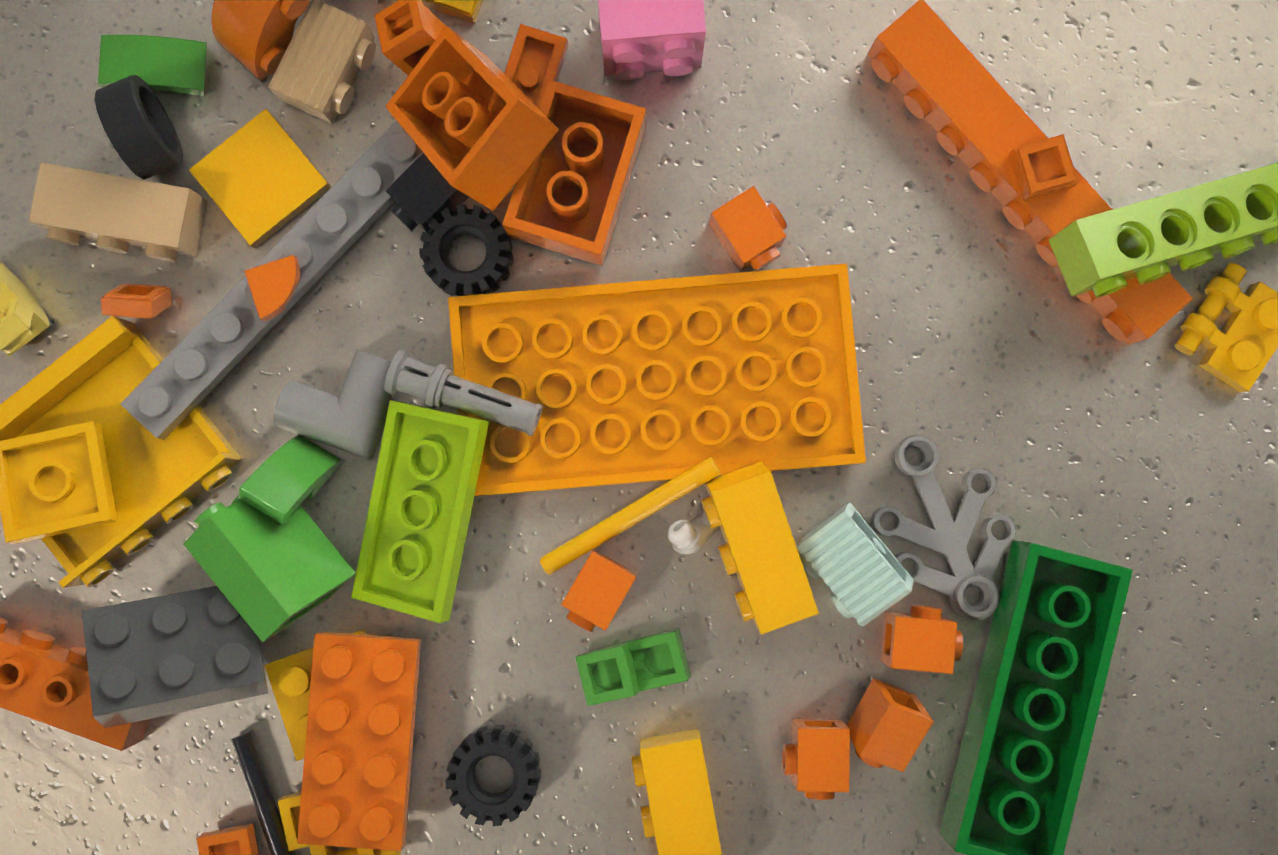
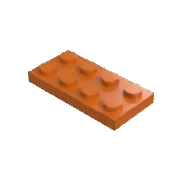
(359, 741)

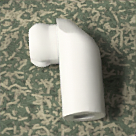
(692, 535)

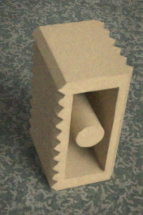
(324, 61)

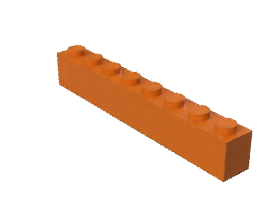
(982, 127)

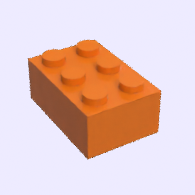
(470, 119)
(581, 177)

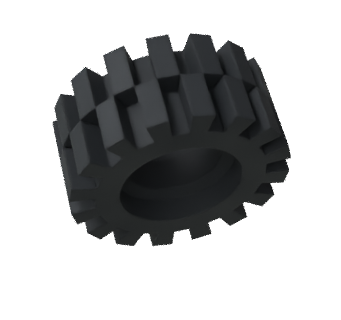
(460, 223)
(486, 805)

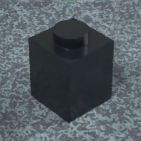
(422, 194)

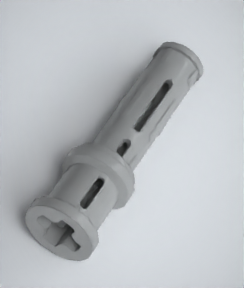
(441, 387)

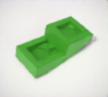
(159, 61)
(288, 478)
(633, 667)

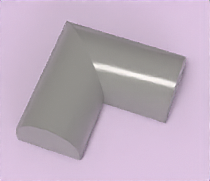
(343, 421)

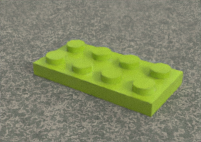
(420, 510)

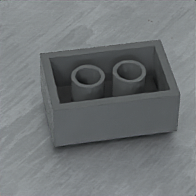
(169, 656)

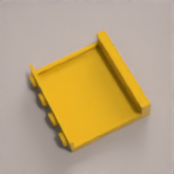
(148, 475)

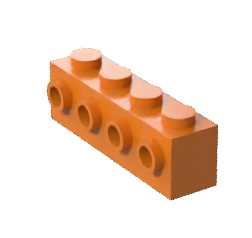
(55, 687)

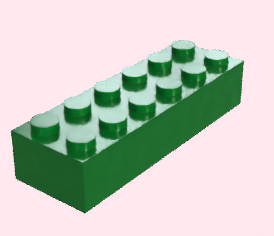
(1035, 703)

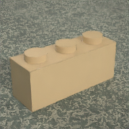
(117, 212)

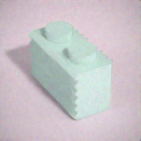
(854, 565)

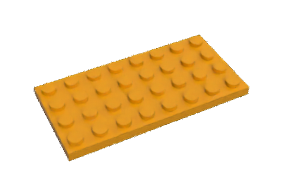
(665, 376)

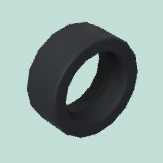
(138, 127)

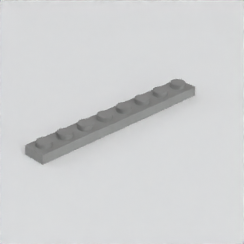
(234, 323)

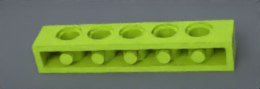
(1169, 231)

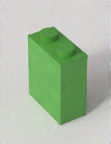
(267, 567)

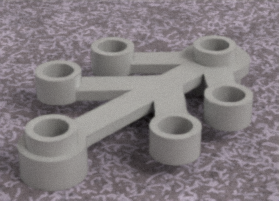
(949, 535)

